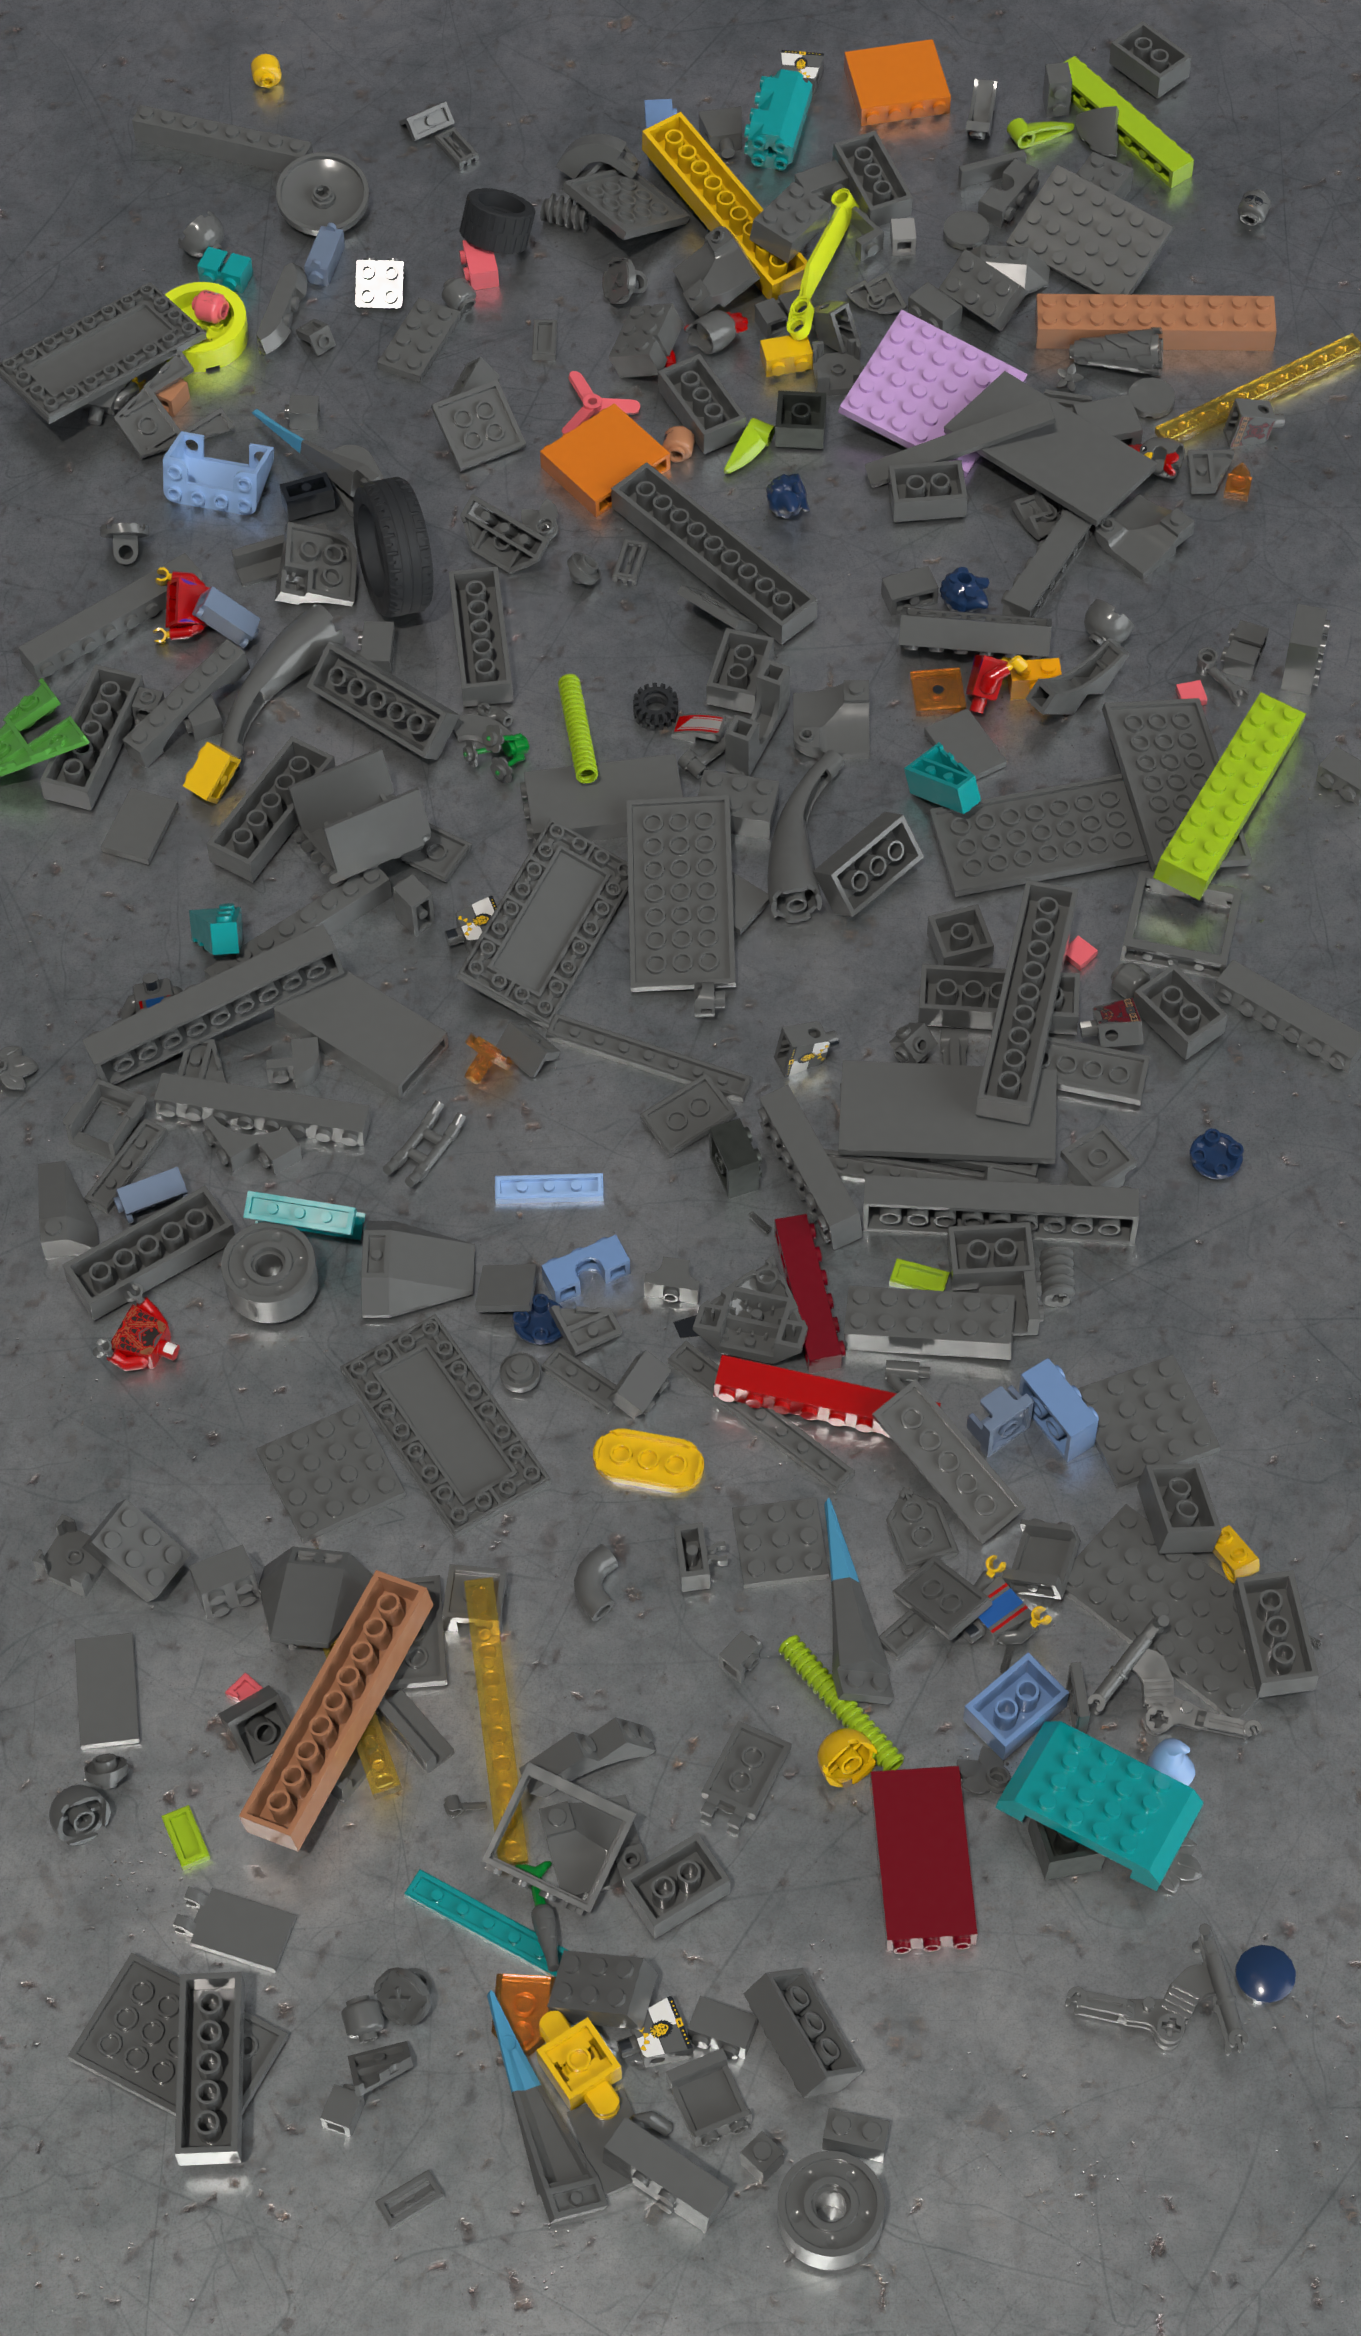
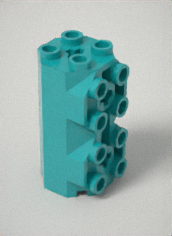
(778, 120)

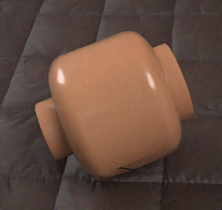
(679, 443)

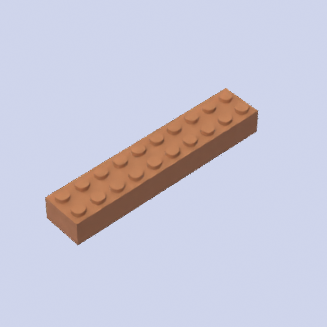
(1186, 320)
(336, 1711)

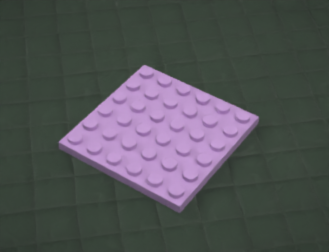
(920, 383)

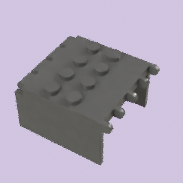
(356, 818)

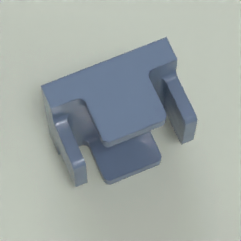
(1008, 1418)

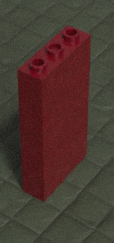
(923, 1859)

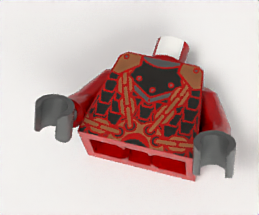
(140, 1337)

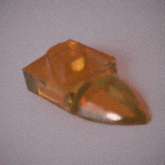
(1238, 483)

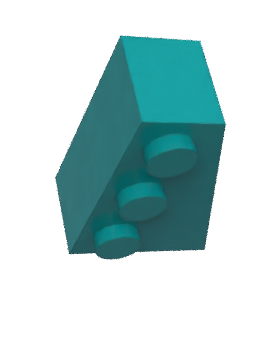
(942, 780)
(218, 929)

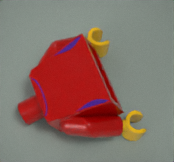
(182, 597)
(987, 678)

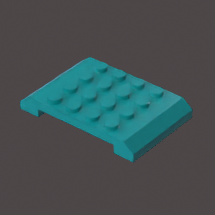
(1102, 1800)

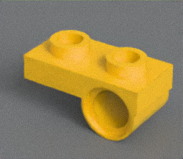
(1235, 1555)

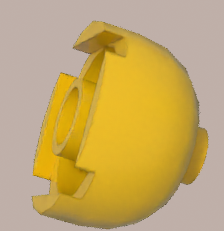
(845, 1756)

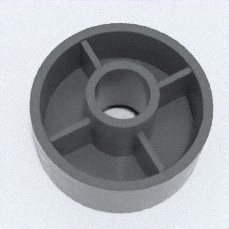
(264, 1252)
(836, 2181)

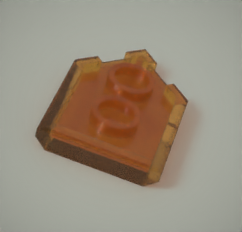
(524, 2003)

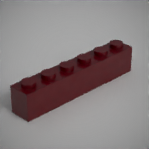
(807, 1284)

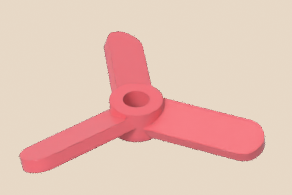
(594, 403)

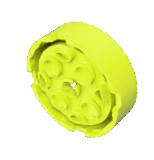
(225, 339)

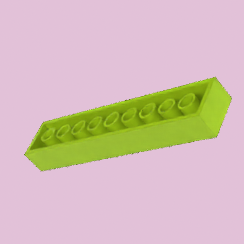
(1229, 796)

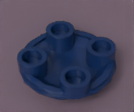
(1216, 1154)
(537, 1325)
(1265, 1974)

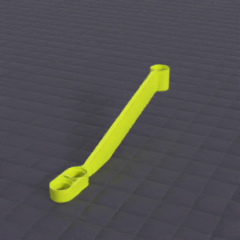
(818, 262)

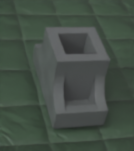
(672, 1282)

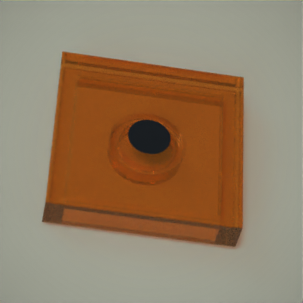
(937, 691)

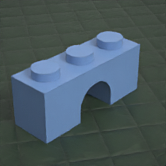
(603, 1256)

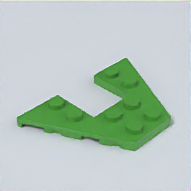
(63, 737)

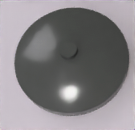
(322, 191)

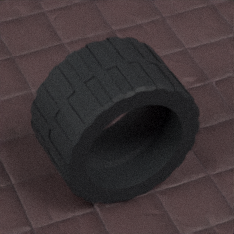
(497, 221)

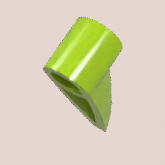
(1035, 133)
(752, 441)

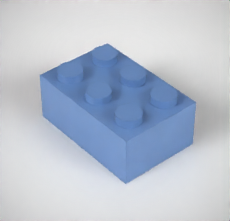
(1059, 1410)
(1015, 1706)

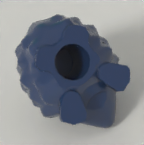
(787, 496)
(964, 591)

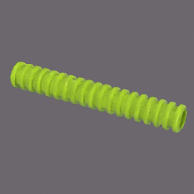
(578, 729)
(845, 1710)

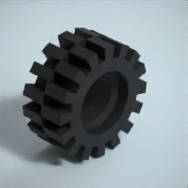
(655, 718)

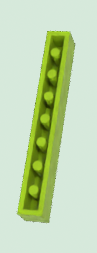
(1135, 131)

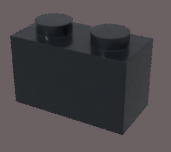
(307, 496)

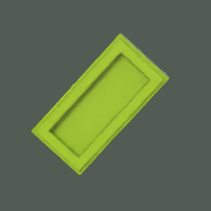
(917, 1276)
(185, 1837)

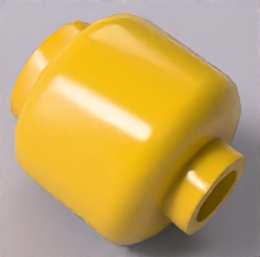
(266, 70)

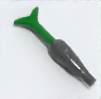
(543, 1917)

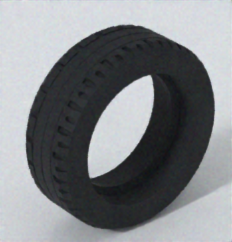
(393, 546)

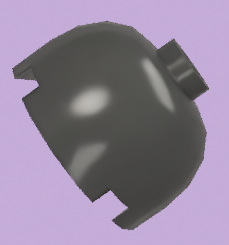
(201, 234)
(1105, 623)
(78, 1814)

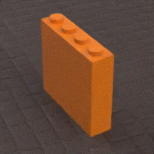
(897, 82)
(600, 456)

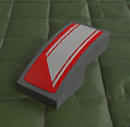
(699, 725)

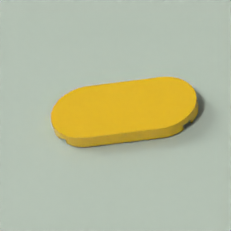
(648, 1460)

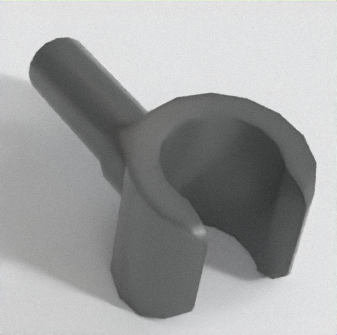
(455, 1807)

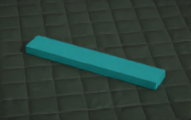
(479, 1920)

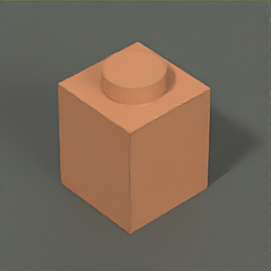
(174, 397)

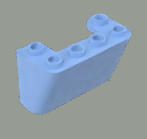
(214, 482)

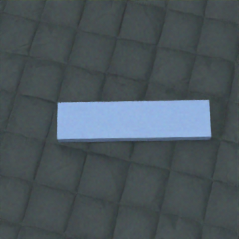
(549, 1188)

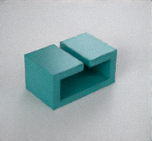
(233, 274)

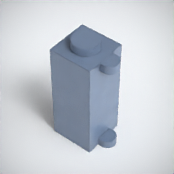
(324, 255)
(227, 616)
(150, 1193)

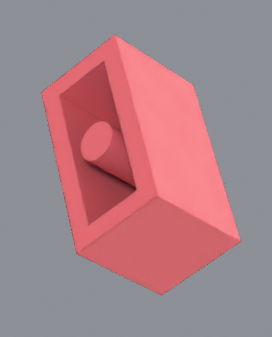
(480, 266)

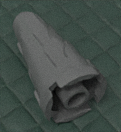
(1131, 351)

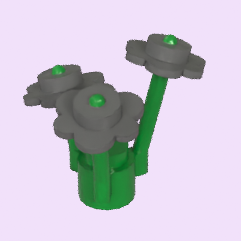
(515, 747)

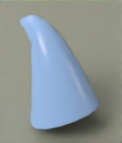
(1172, 1759)

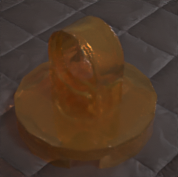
(486, 1056)

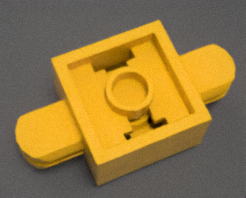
(579, 2064)

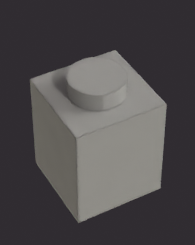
(903, 237)

